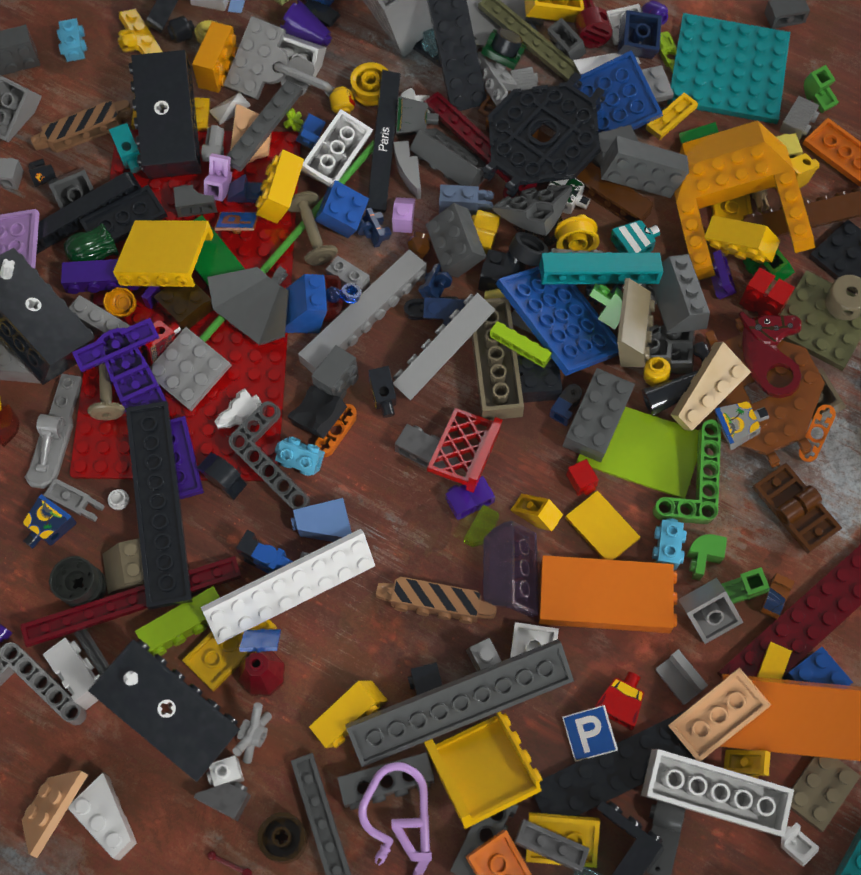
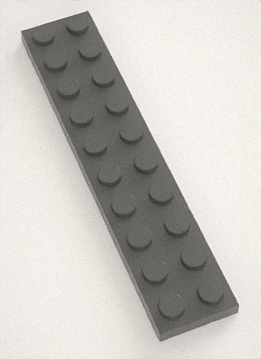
(459, 702)

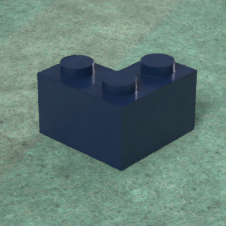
(441, 308)

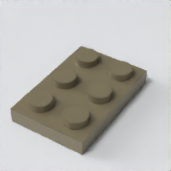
(822, 790)

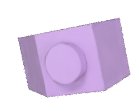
(403, 215)

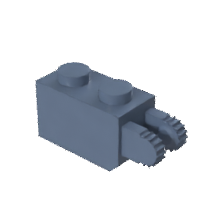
(465, 196)

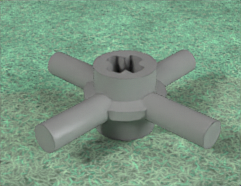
(252, 733)

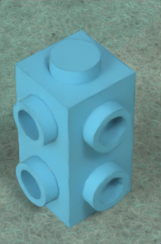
(71, 40)
(297, 455)
(669, 543)

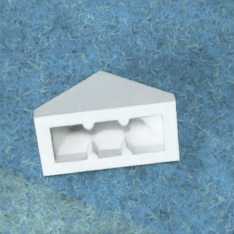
(226, 109)

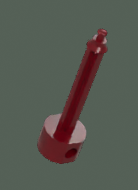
(593, 25)

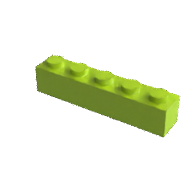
(520, 344)

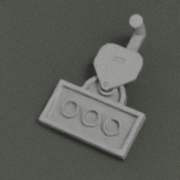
(260, 58)

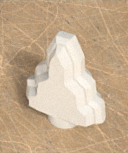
(238, 410)

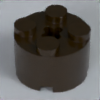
(274, 827)

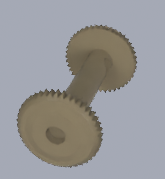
(320, 254)
(105, 409)

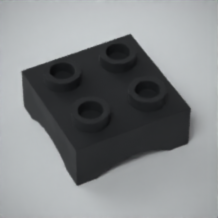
(317, 412)

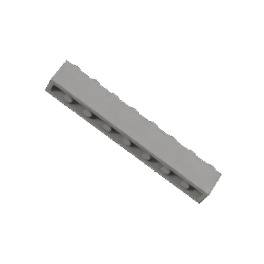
(372, 306)

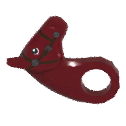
(760, 350)

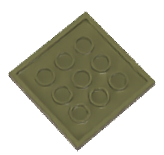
(821, 332)

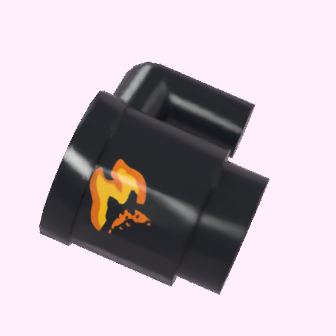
(41, 172)

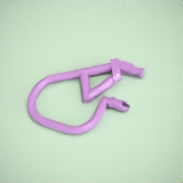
(421, 857)

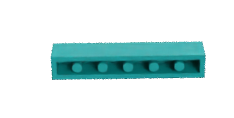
(600, 268)

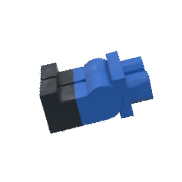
(259, 555)

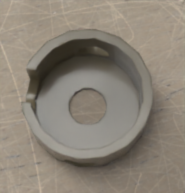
(838, 300)

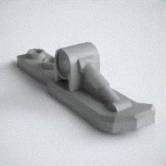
(54, 433)

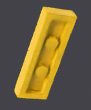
(672, 116)

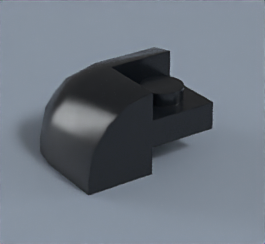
(498, 266)

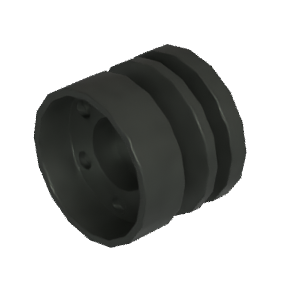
(70, 574)

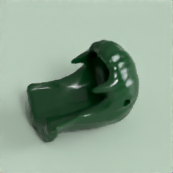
(90, 245)

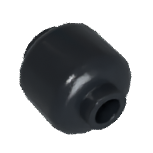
(180, 29)

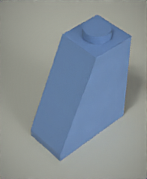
(322, 521)

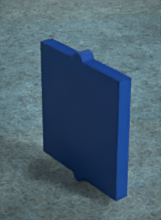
(260, 640)

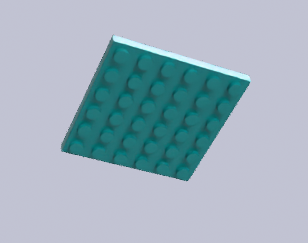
(731, 67)

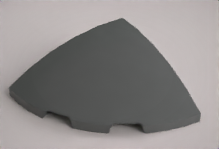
(535, 209)
(674, 347)

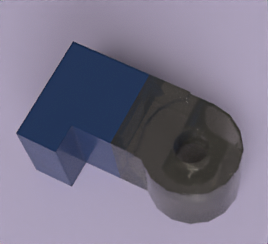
(567, 400)

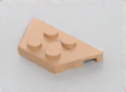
(243, 119)
(48, 808)

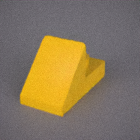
(748, 762)

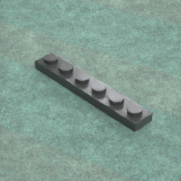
(264, 125)
(320, 816)

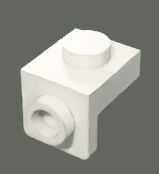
(798, 845)

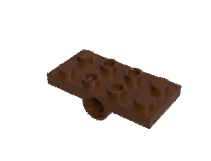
(797, 507)

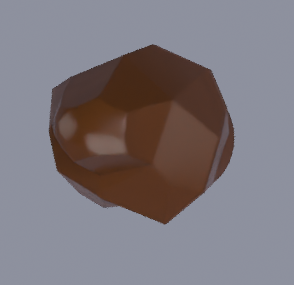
(419, 244)

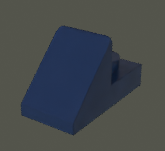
(244, 191)

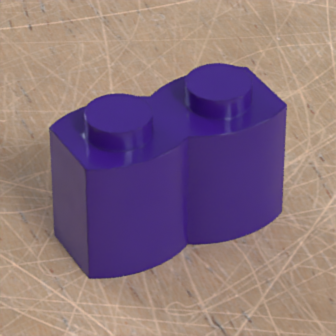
(465, 502)

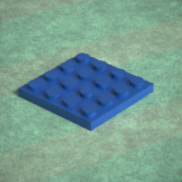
(626, 94)

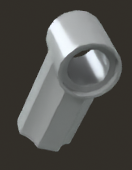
(213, 142)

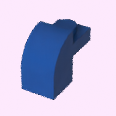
(310, 131)

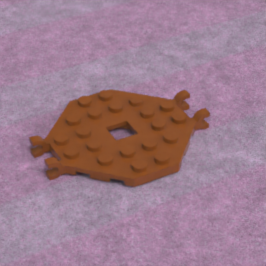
(787, 416)

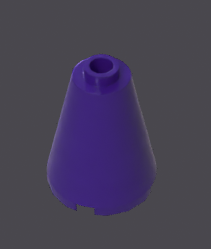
(305, 25)

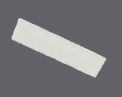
(587, 64)

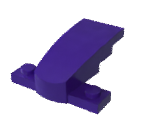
(125, 363)

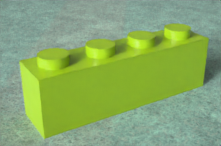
(177, 624)

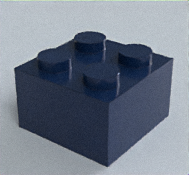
(640, 34)

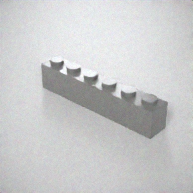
(443, 346)

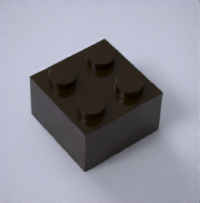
(184, 304)

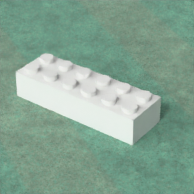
(717, 792)

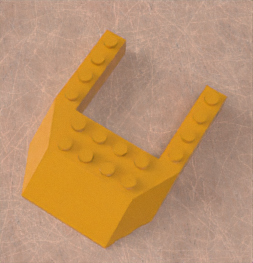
(730, 167)

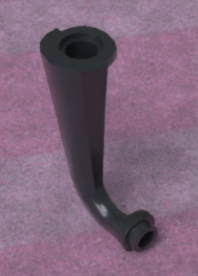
(669, 393)

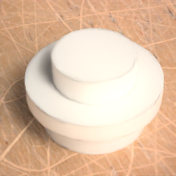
(118, 499)

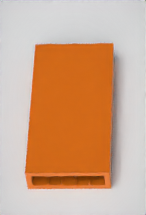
(607, 594)
(804, 720)

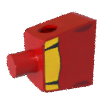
(623, 700)

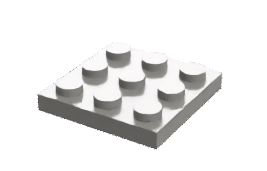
(189, 368)

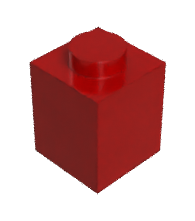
(582, 478)

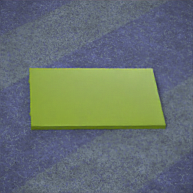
(650, 453)

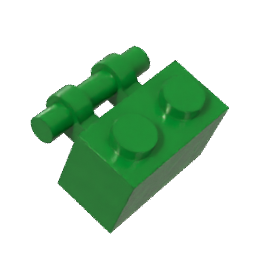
(779, 267)

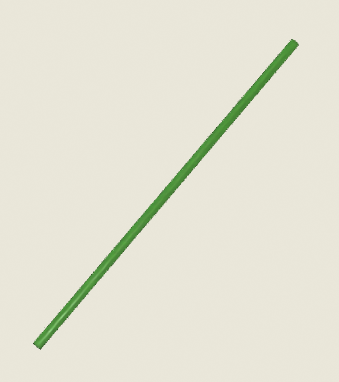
(294, 235)

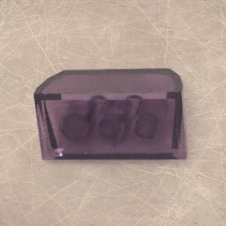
(511, 568)

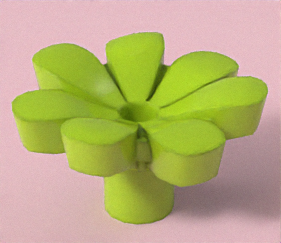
(293, 120)

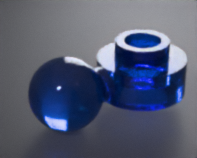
(349, 293)

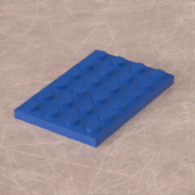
(560, 320)

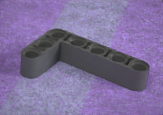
(264, 460)

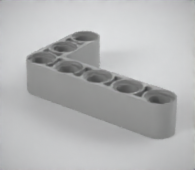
(33, 679)

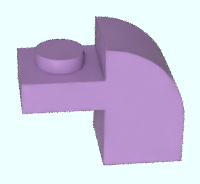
(219, 177)

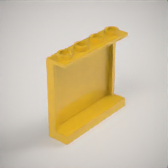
(161, 253)
(484, 769)

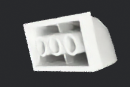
(336, 149)

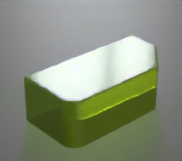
(481, 526)

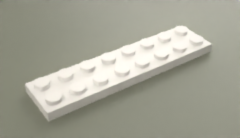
(288, 586)

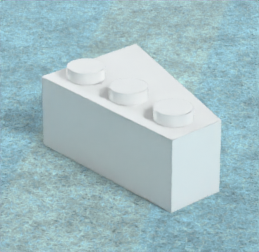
(73, 671)
(103, 817)

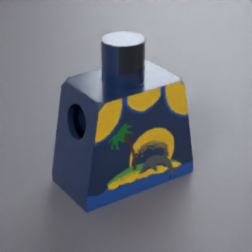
(46, 522)

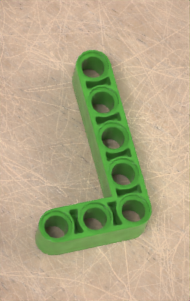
(702, 481)

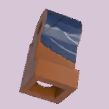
(777, 595)

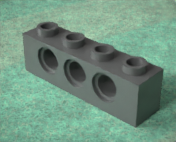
(350, 783)
(472, 841)

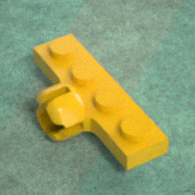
(136, 34)

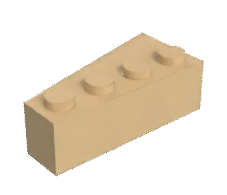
(710, 386)

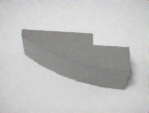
(408, 167)

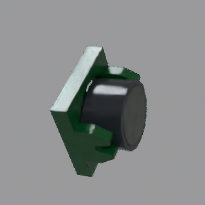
(506, 43)

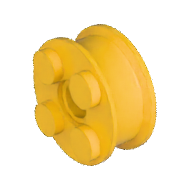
(366, 83)
(577, 234)

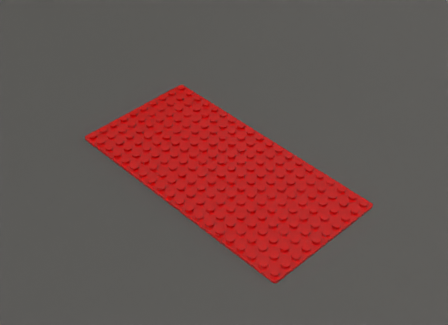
(103, 446)

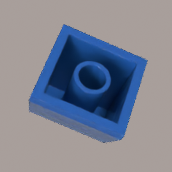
(306, 304)

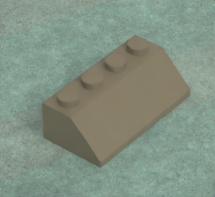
(635, 325)

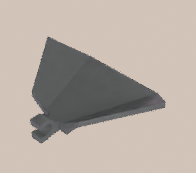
(252, 302)

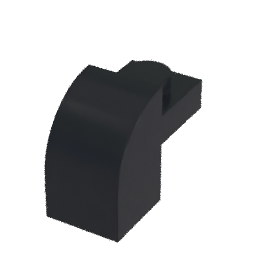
(222, 474)

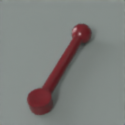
(212, 856)

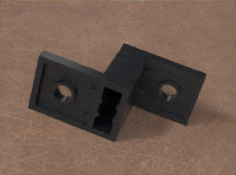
(645, 848)

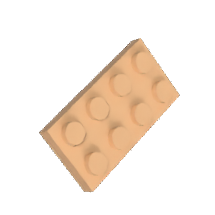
(719, 715)

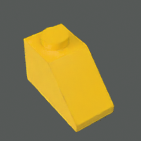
(537, 511)

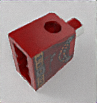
(154, 349)

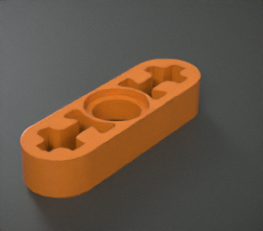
(349, 421)
(816, 450)

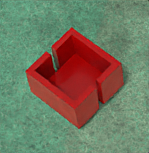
(766, 304)

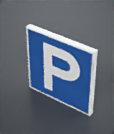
(590, 733)

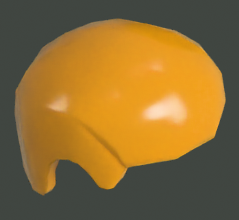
(120, 302)

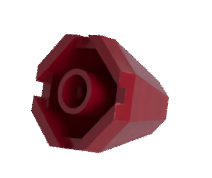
(261, 673)

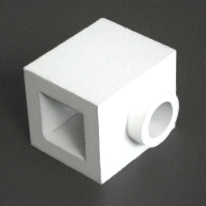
(225, 771)

